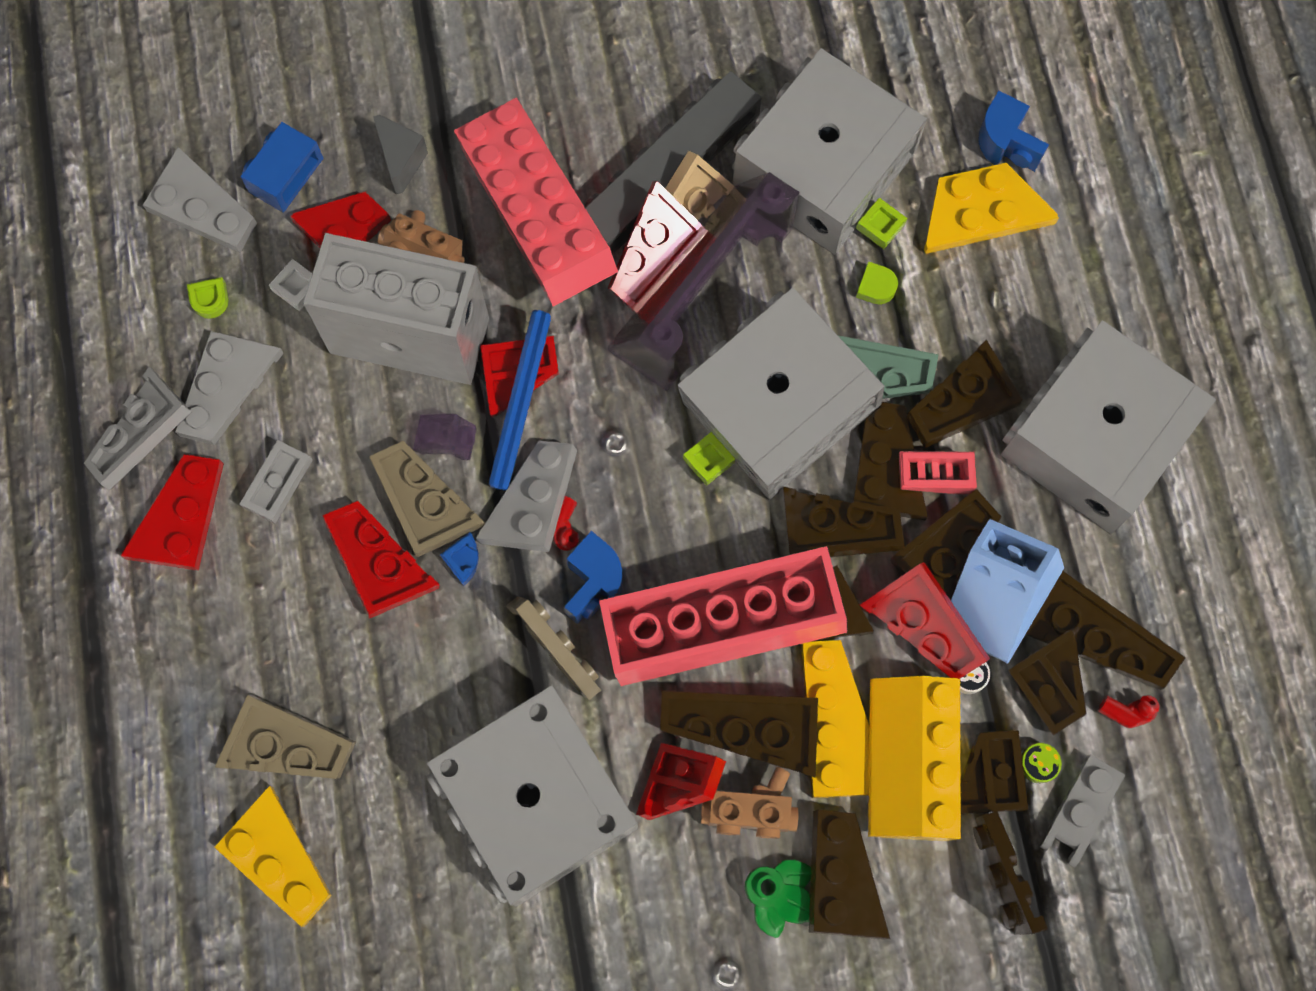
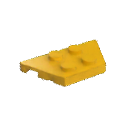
(984, 207)

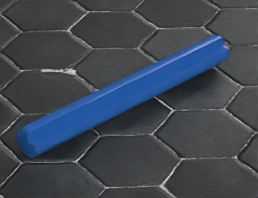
(520, 400)

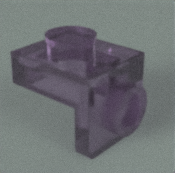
(445, 435)

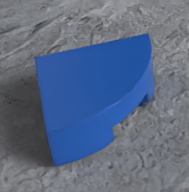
(462, 558)

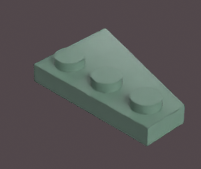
(897, 368)

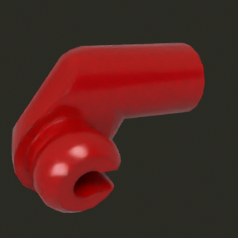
(565, 536)
(1131, 714)

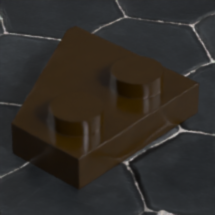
(1053, 682)
(994, 775)

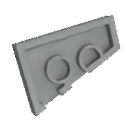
(199, 204)
(222, 383)
(144, 424)
(533, 501)

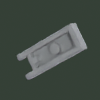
(1083, 807)

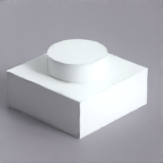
(292, 284)

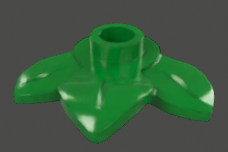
(786, 897)

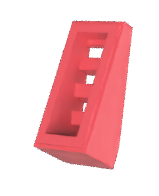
(963, 460)

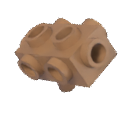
(415, 236)
(761, 810)

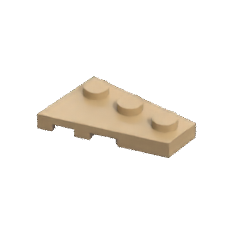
(697, 186)

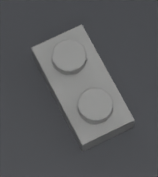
(276, 481)

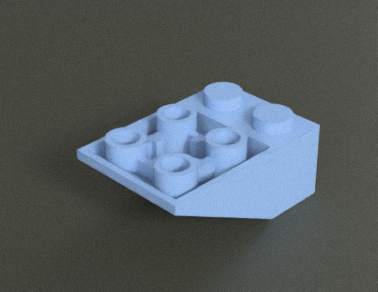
(1005, 586)

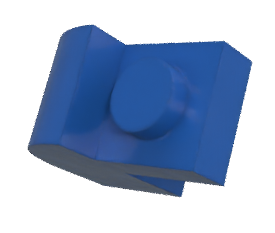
(1002, 137)
(600, 569)

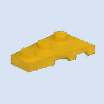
(274, 859)

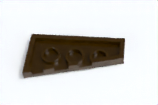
(1104, 634)

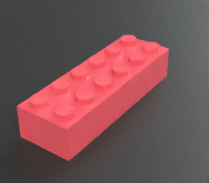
(536, 202)
(723, 616)

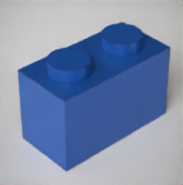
(281, 166)

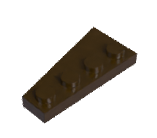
(754, 726)

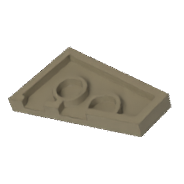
(421, 500)
(559, 645)
(283, 742)

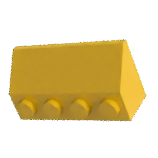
(914, 758)

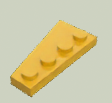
(842, 722)

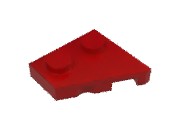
(349, 217)
(500, 369)
(679, 781)

